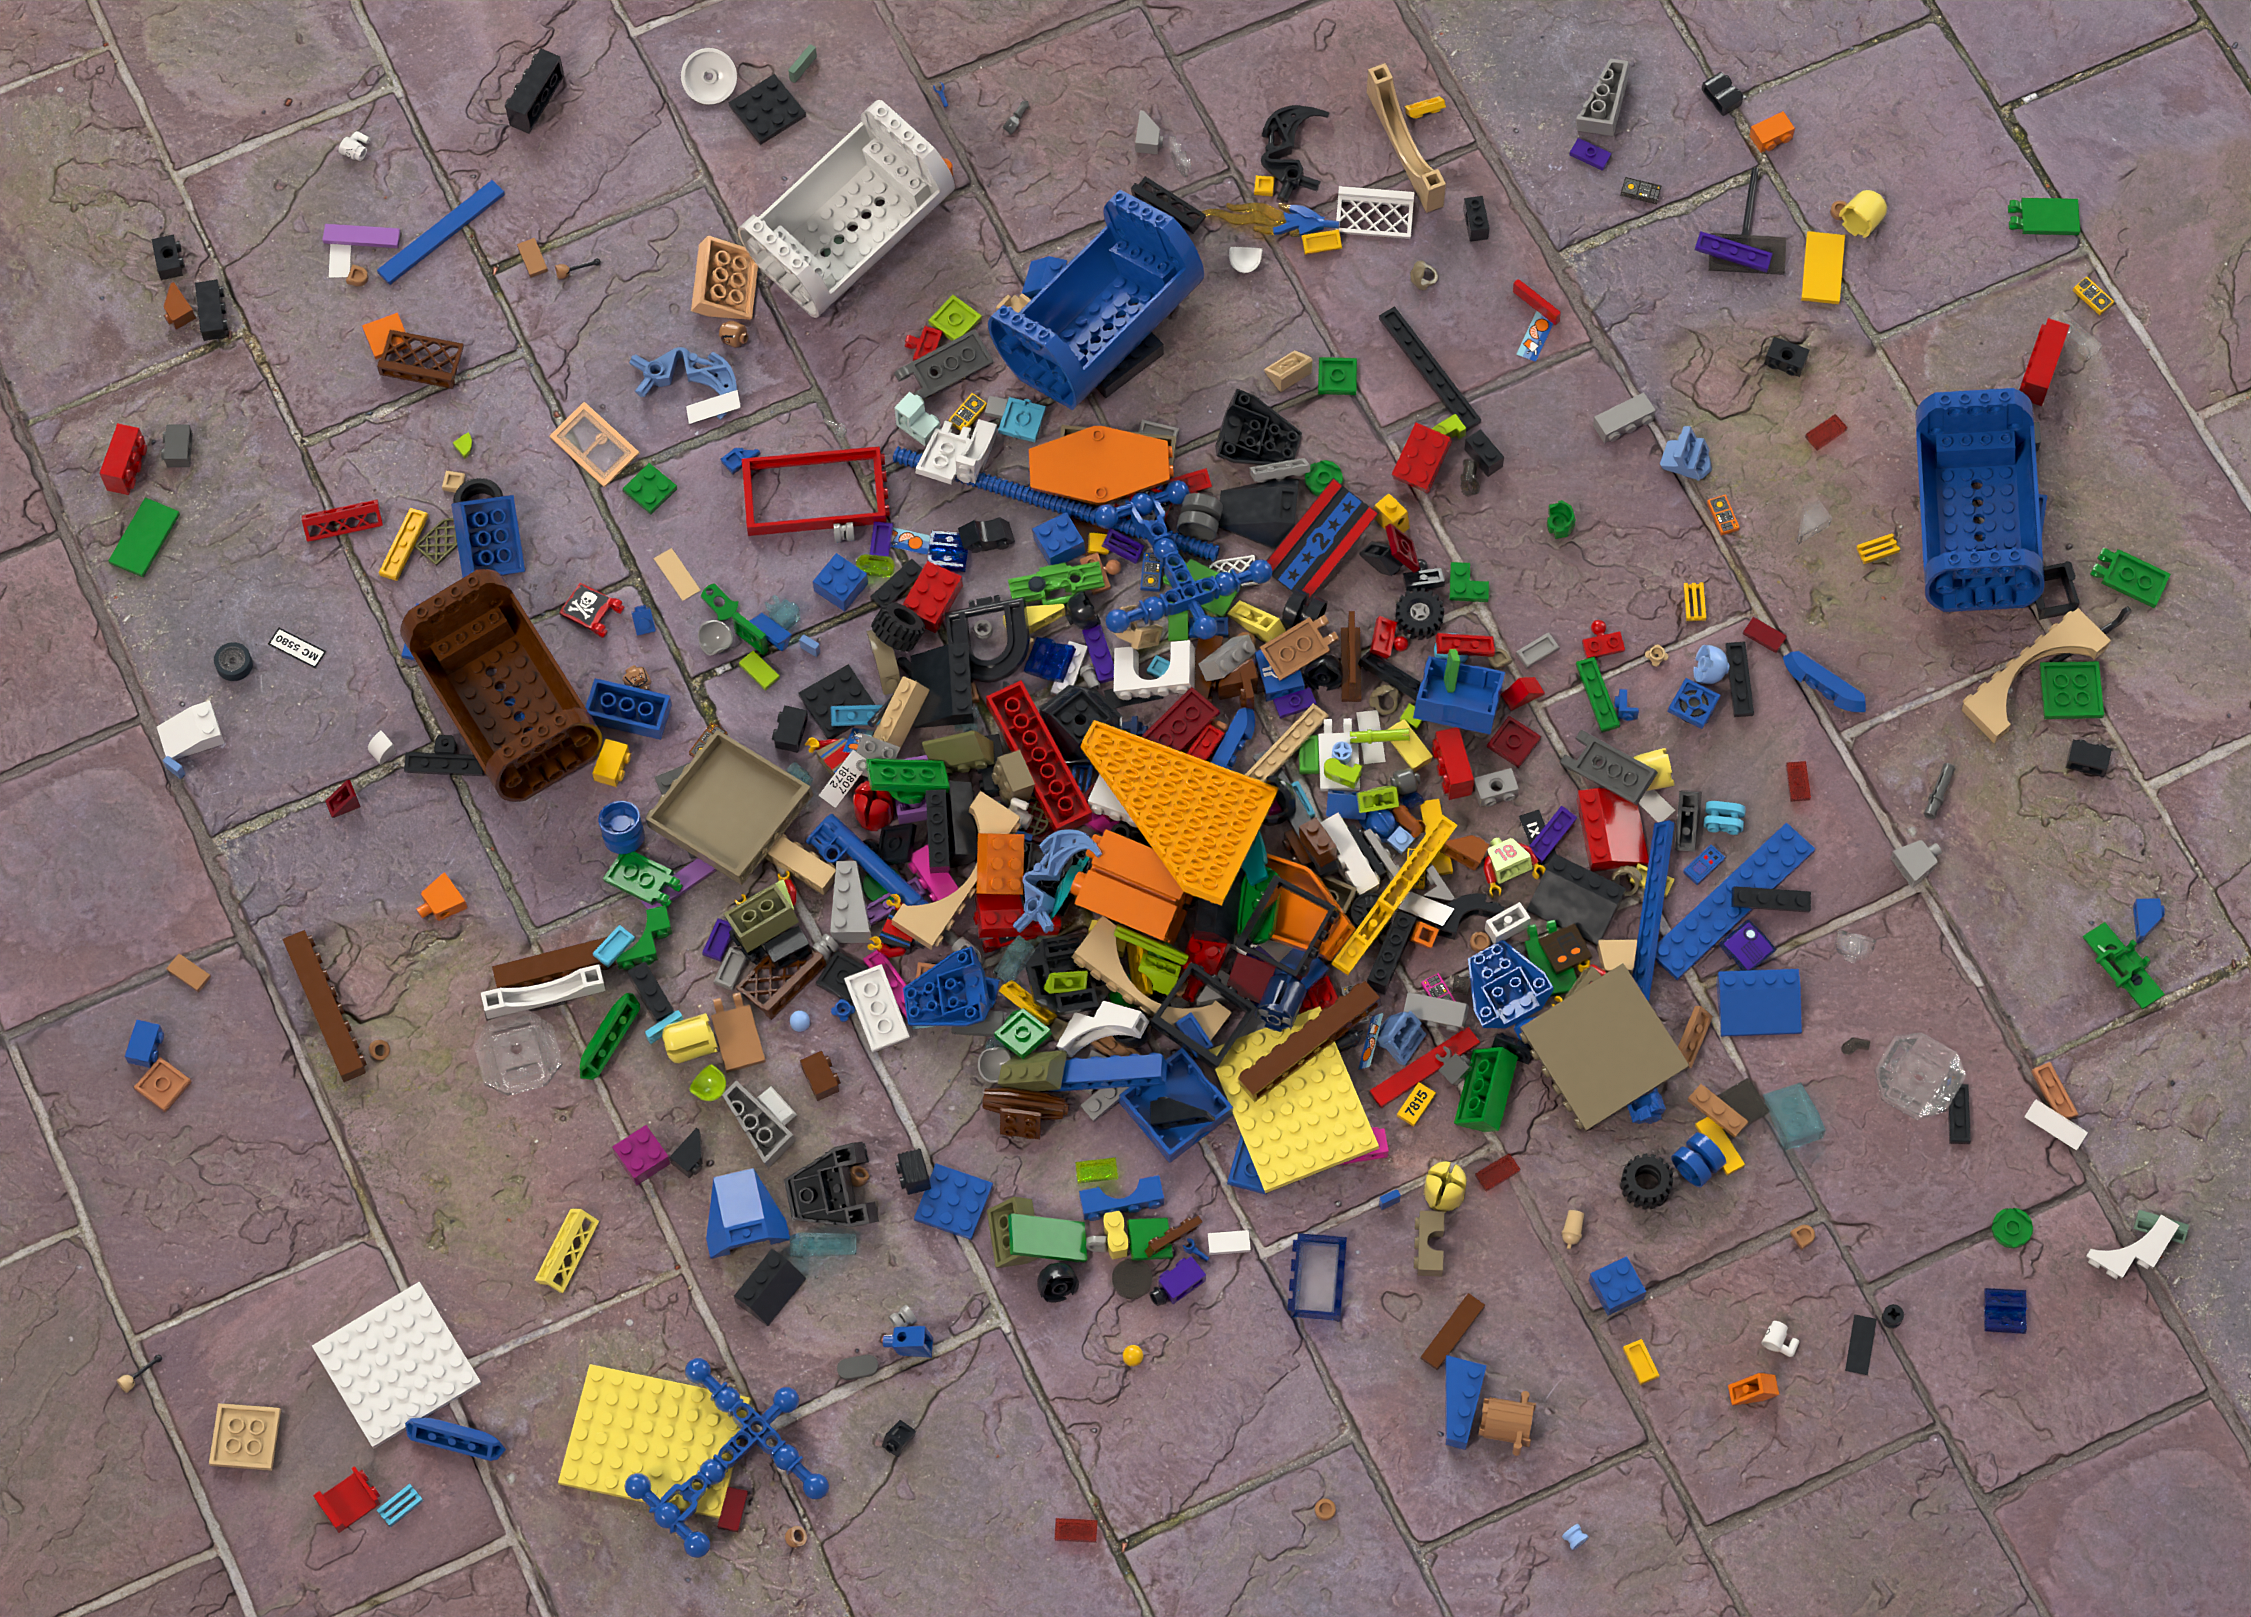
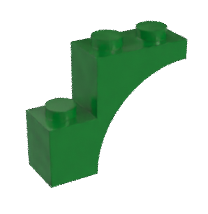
(644, 950)

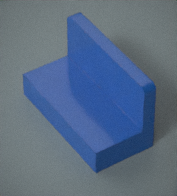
(774, 632)
(1343, 803)

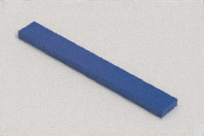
(440, 232)

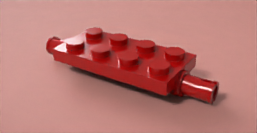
(1206, 954)

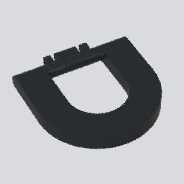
(1017, 636)

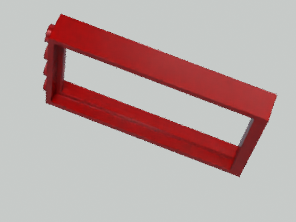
(809, 459)

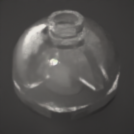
(1854, 946)

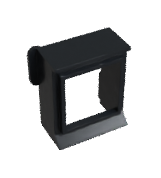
(2066, 573)

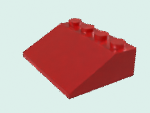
(1611, 830)
(1000, 911)

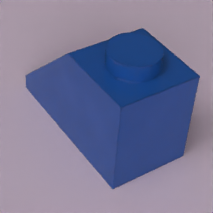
(2146, 916)

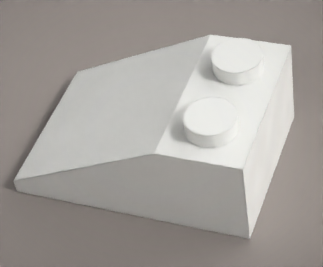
(190, 731)

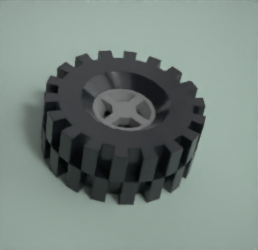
(1415, 605)

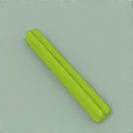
(1151, 945)

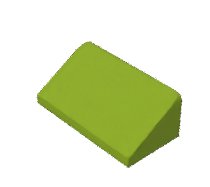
(1066, 982)

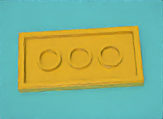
(1823, 267)

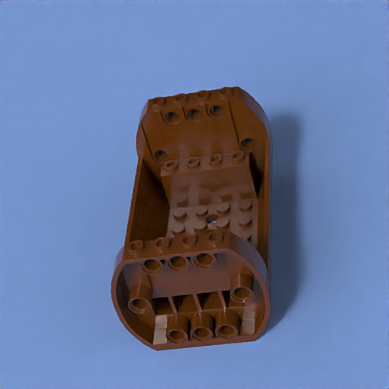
(484, 627)

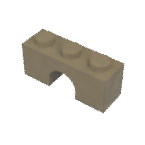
(1429, 1261)

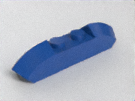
(1826, 682)
(1235, 738)
(454, 1438)

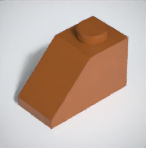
(177, 308)
(1466, 850)

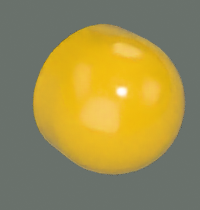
(1132, 1355)

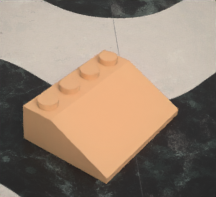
(724, 280)

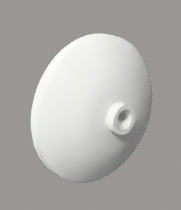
(698, 66)

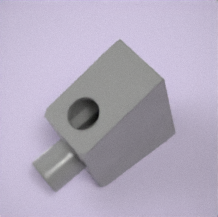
(1916, 861)

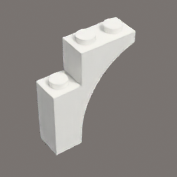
(976, 453)
(1108, 1021)
(2145, 1250)

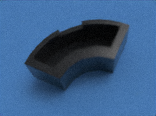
(986, 535)

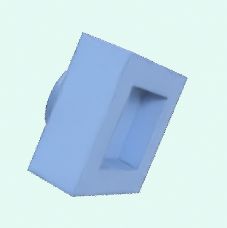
(1400, 840)

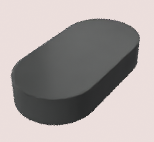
(857, 1367)

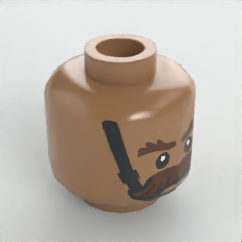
(733, 334)
(637, 678)

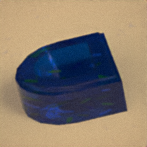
(1412, 800)

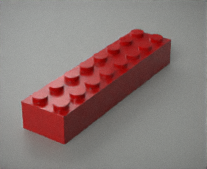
(1027, 732)

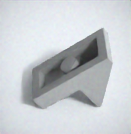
(1441, 890)

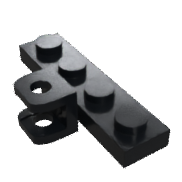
(444, 760)

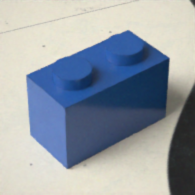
(144, 1044)

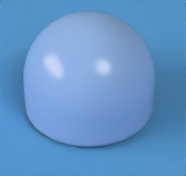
(799, 1021)

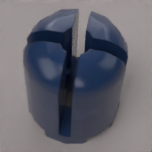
(1281, 1005)

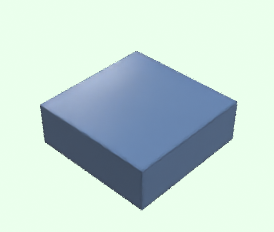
(809, 645)
(174, 767)

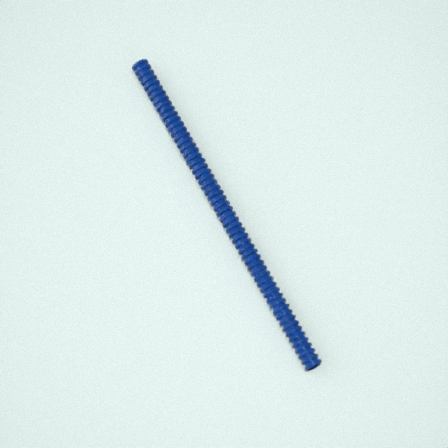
(1061, 505)

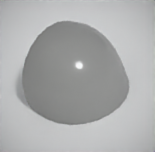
(714, 637)
(990, 1063)

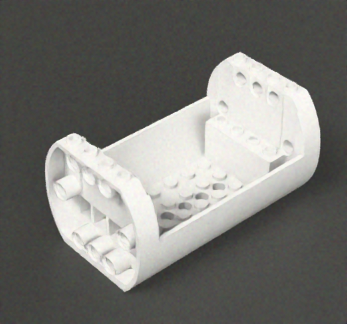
(872, 163)

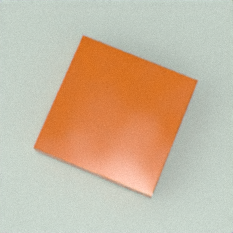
(378, 331)

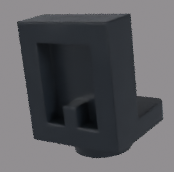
(898, 1438)

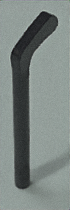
(1750, 201)
(2106, 629)
(905, 664)

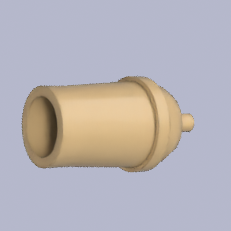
(1573, 1227)

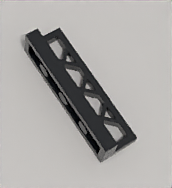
(1166, 207)

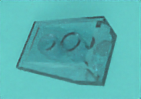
(1794, 1116)

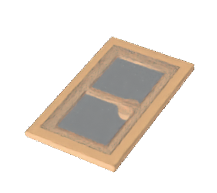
(594, 444)

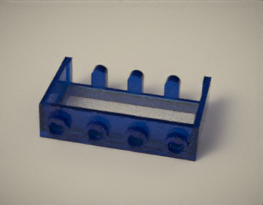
(1317, 1277)

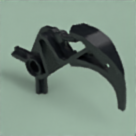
(1285, 168)

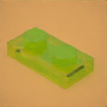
(1096, 1170)

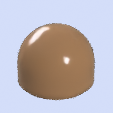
(372, 1046)
(856, 1180)
(789, 1536)

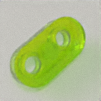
(876, 564)

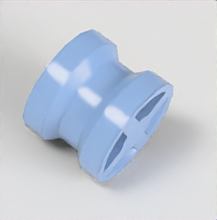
(1342, 748)
(1575, 1536)

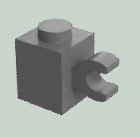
(1454, 1067)

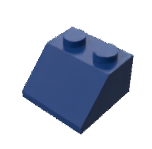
(1041, 273)

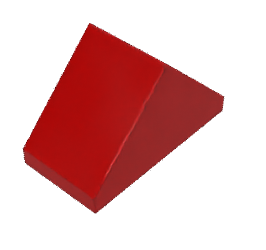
(1522, 692)

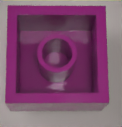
(641, 1155)

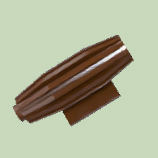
(1023, 1110)

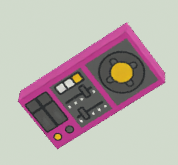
(1436, 988)

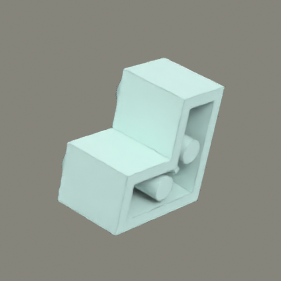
(914, 420)

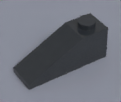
(1688, 820)
(1171, 1114)

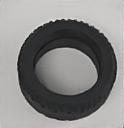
(476, 486)

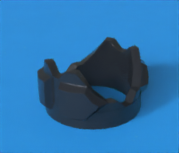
(1290, 799)

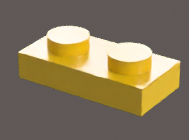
(1430, 105)

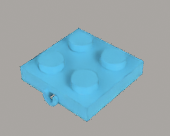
(1022, 419)

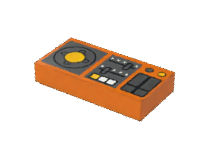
(1723, 515)

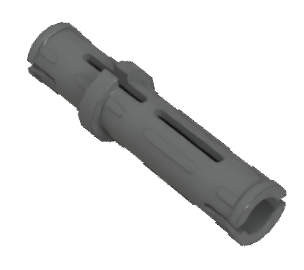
(1936, 798)

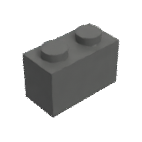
(177, 445)

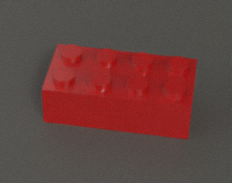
(2043, 360)

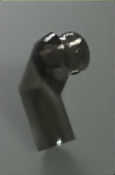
(1853, 1044)

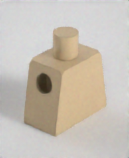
(1615, 952)

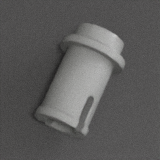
(1089, 677)

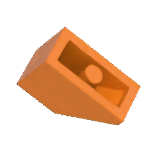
(1753, 1389)

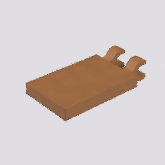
(1298, 647)
(737, 1035)

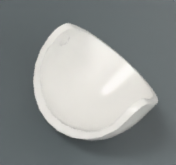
(1245, 258)

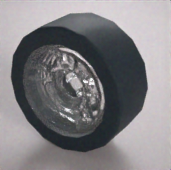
(231, 652)

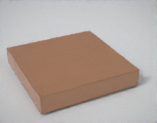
(162, 1084)

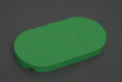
(1249, 899)

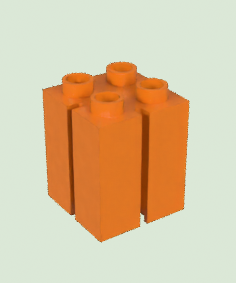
(1132, 888)

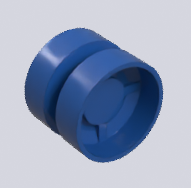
(621, 827)
(1698, 1159)

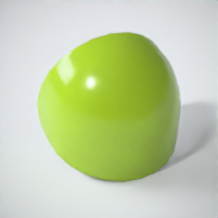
(708, 1084)

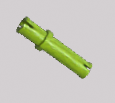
(1379, 736)

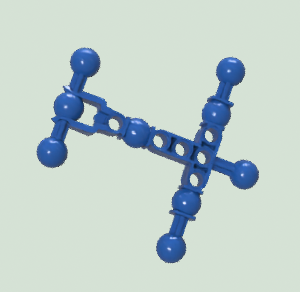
(1167, 552)
(713, 1470)

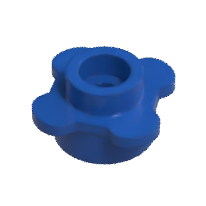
(843, 1004)

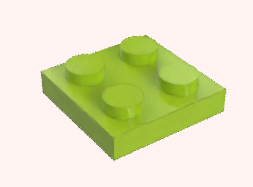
(955, 318)

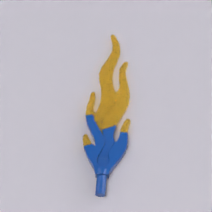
(1302, 222)

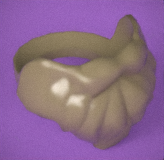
(1417, 275)
(1374, 701)
(1615, 877)

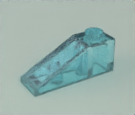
(822, 1244)

